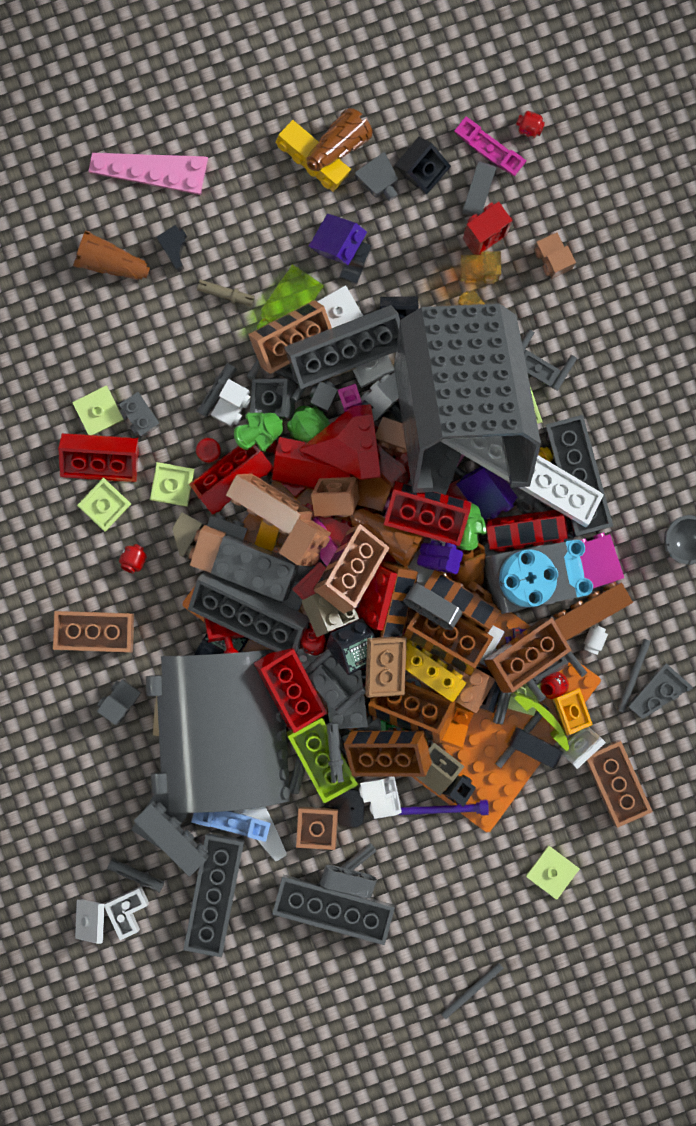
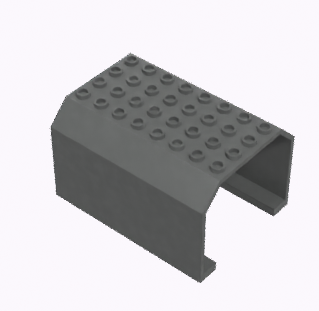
(465, 378)

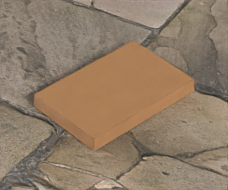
(385, 666)

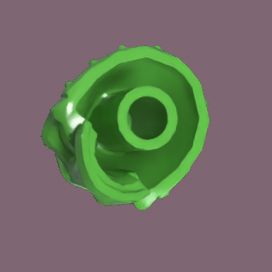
(307, 423)
(260, 430)
(474, 527)

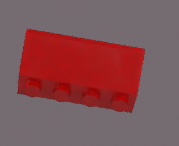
(98, 457)
(300, 468)
(290, 689)

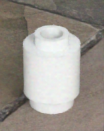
(595, 639)

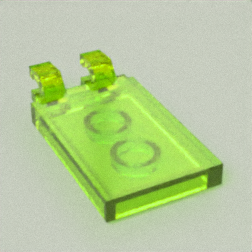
(291, 293)

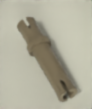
(234, 296)

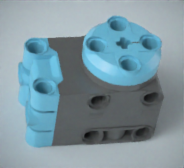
(536, 576)

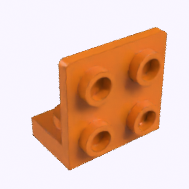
(458, 727)

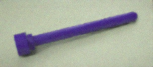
(480, 807)

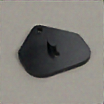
(344, 803)

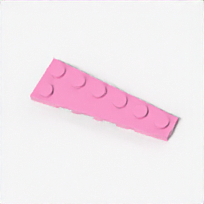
(163, 171)

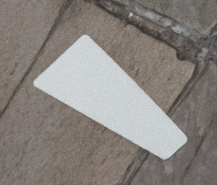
(273, 843)

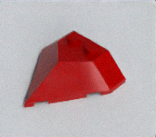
(348, 444)

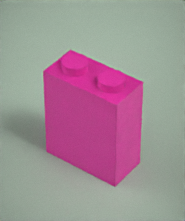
(601, 561)

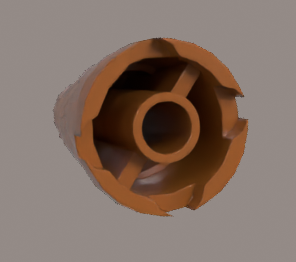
(343, 136)
(105, 257)
(401, 543)
(471, 567)

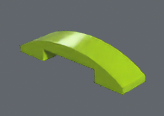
(558, 733)

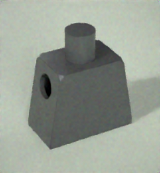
(378, 177)

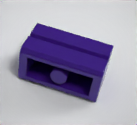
(440, 557)

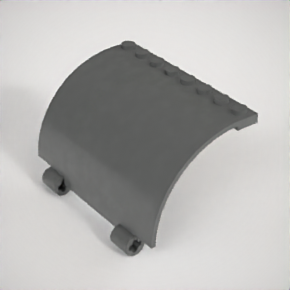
(218, 734)

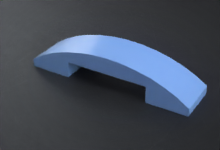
(235, 823)

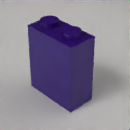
(337, 239)
(487, 492)

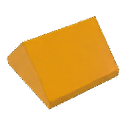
(572, 712)

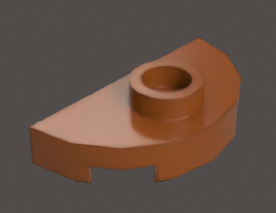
(485, 595)

